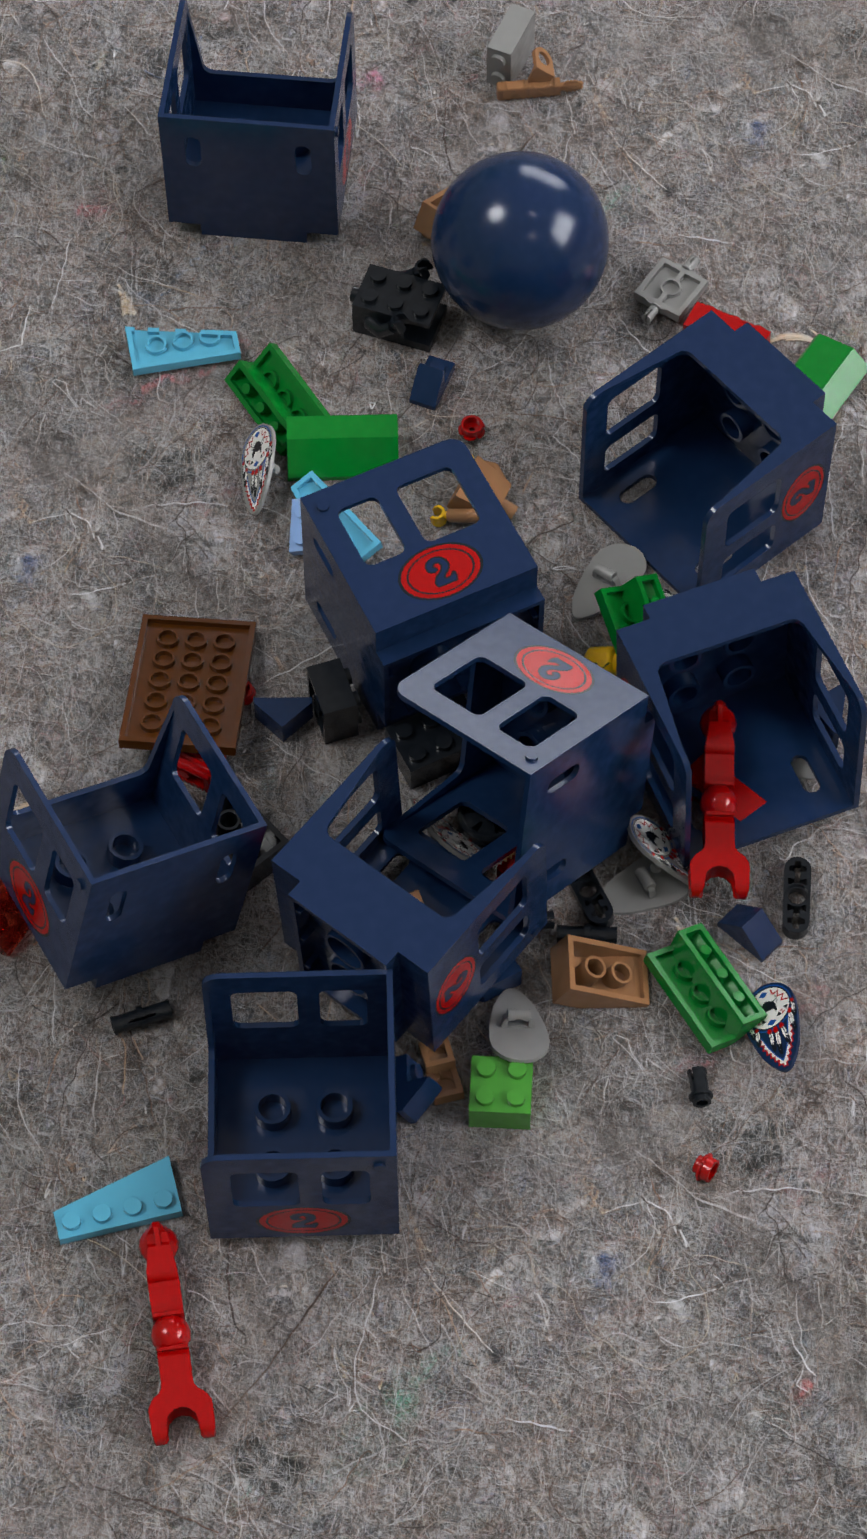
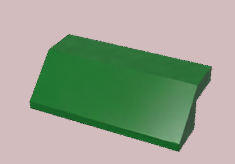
(832, 368)
(272, 391)
(340, 444)
(624, 604)
(705, 988)

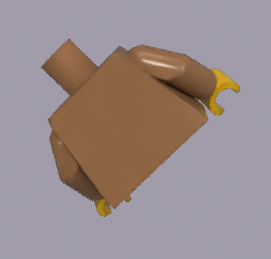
(460, 508)

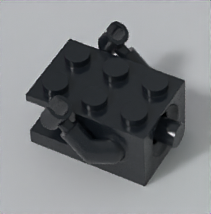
(399, 305)

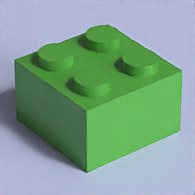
(500, 1093)

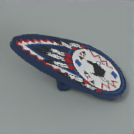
(779, 1033)

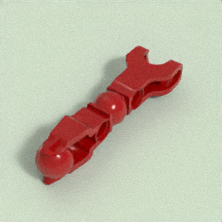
(718, 806)
(171, 1339)

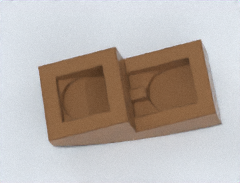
(442, 1069)

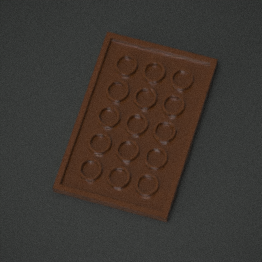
(193, 659)

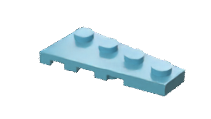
(165, 350)
(361, 536)
(125, 1204)

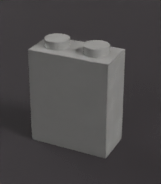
(511, 45)

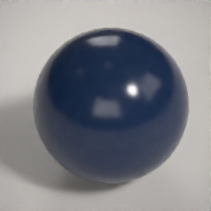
(520, 240)

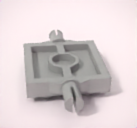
(670, 289)

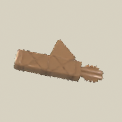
(539, 83)

